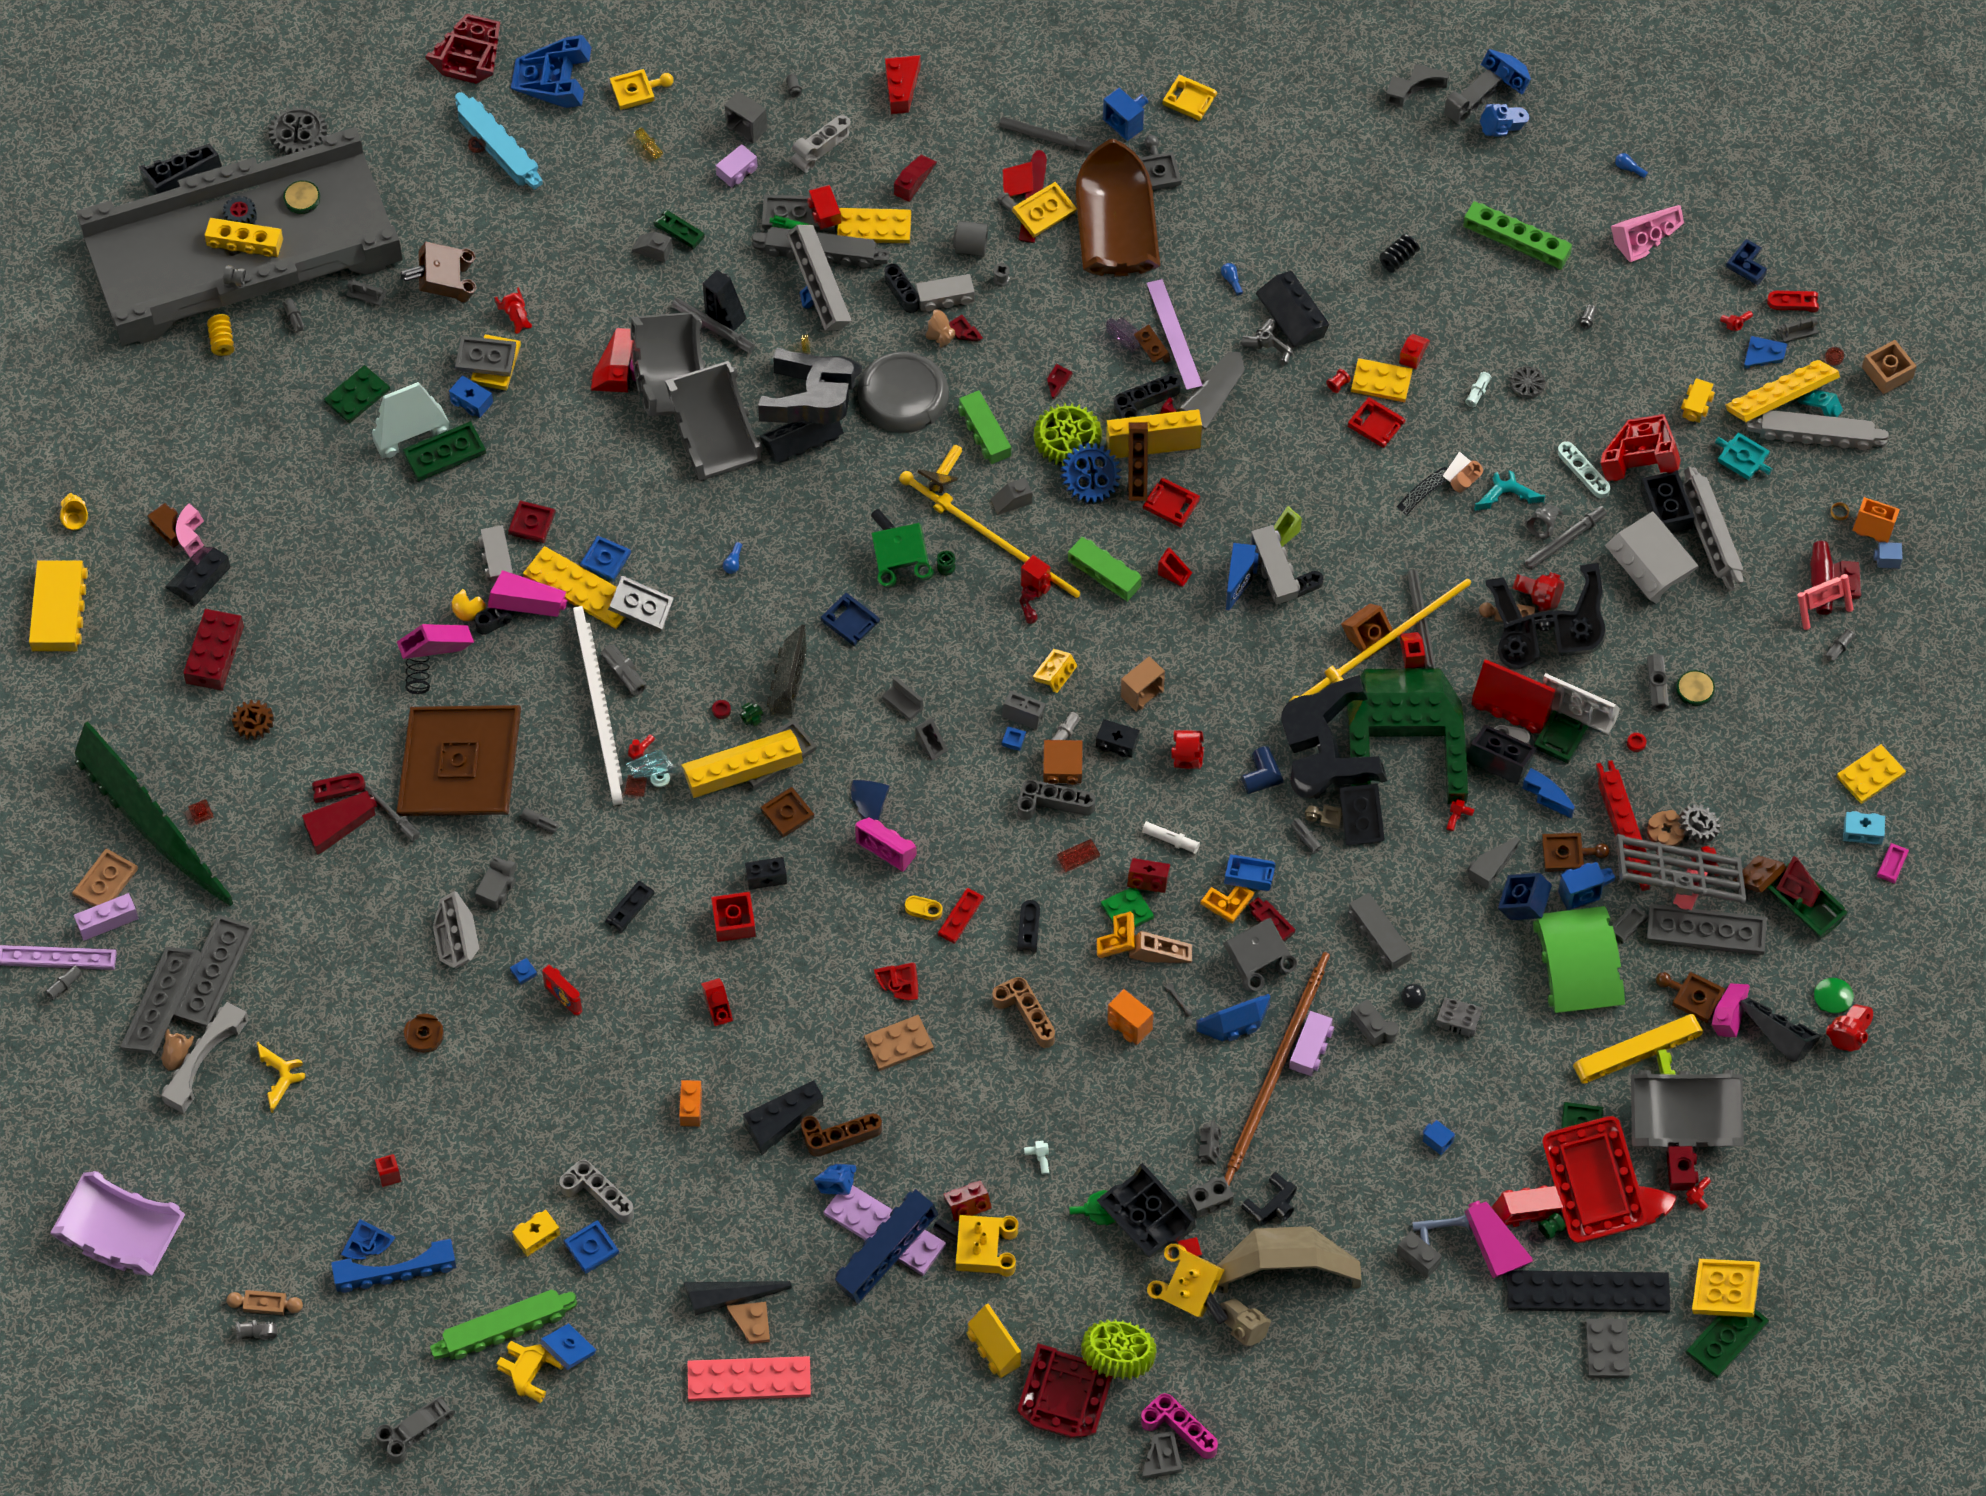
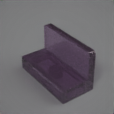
(1123, 332)

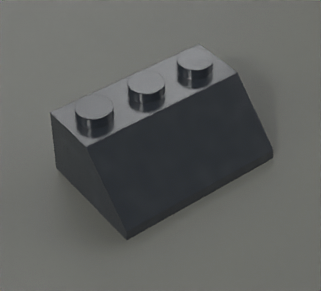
(199, 575)
(1500, 754)

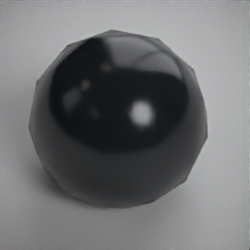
(1413, 995)

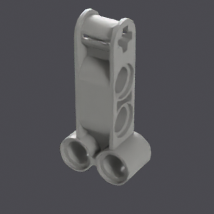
(820, 143)

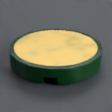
(301, 197)
(1695, 688)

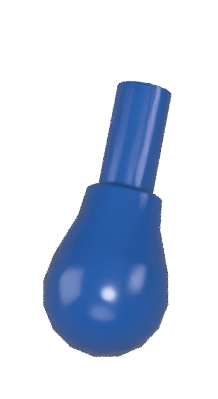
(1625, 162)
(1229, 272)
(731, 563)

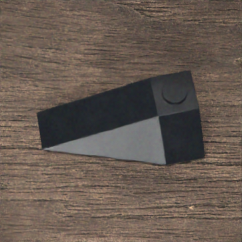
(1789, 1039)

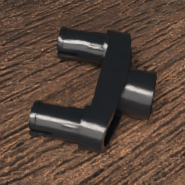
(1277, 1207)

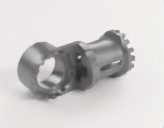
(260, 1331)

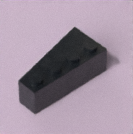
(165, 174)
(782, 1115)

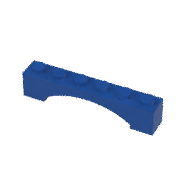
(352, 1275)

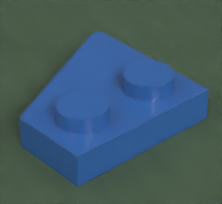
(1764, 352)

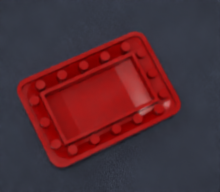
(1594, 1179)

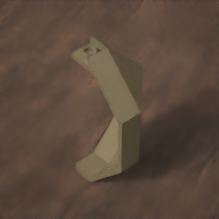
(1287, 1250)

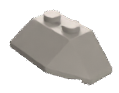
(455, 931)

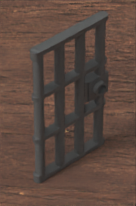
(1681, 881)

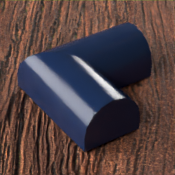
(1743, 263)
(1266, 773)

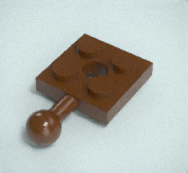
(1573, 845)
(1685, 998)

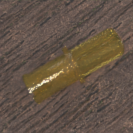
(648, 143)

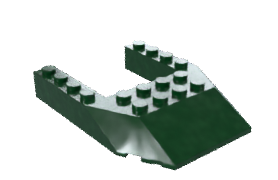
(1411, 706)

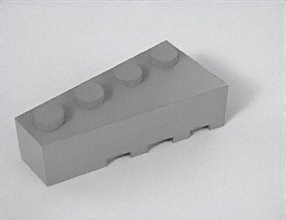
(1274, 564)

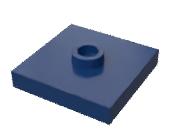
(605, 558)
(591, 1246)
(567, 1346)

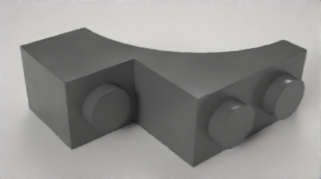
(1422, 77)

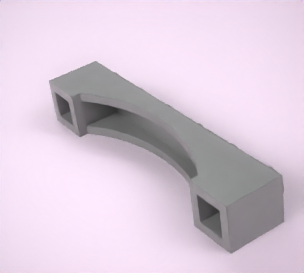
(228, 1021)

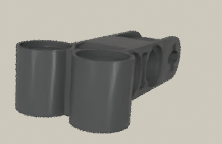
(413, 1428)

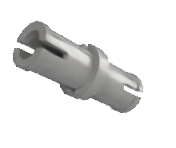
(1067, 727)

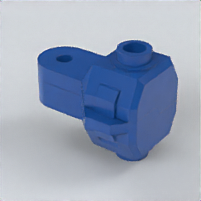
(1500, 119)

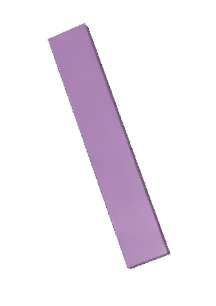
(57, 957)

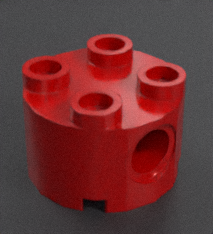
(1188, 749)

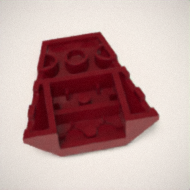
(468, 50)

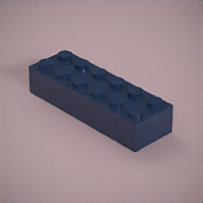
(886, 1246)

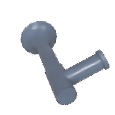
(1424, 1226)

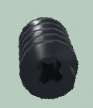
(1398, 253)

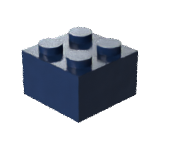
(1525, 896)

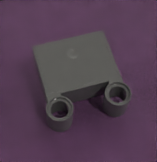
(1256, 949)

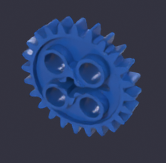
(1074, 474)

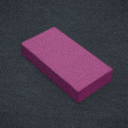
(1892, 863)

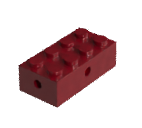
(213, 649)

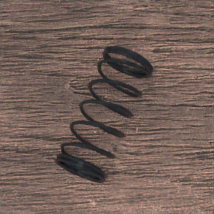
(415, 679)

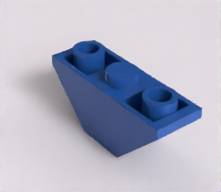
(1507, 68)

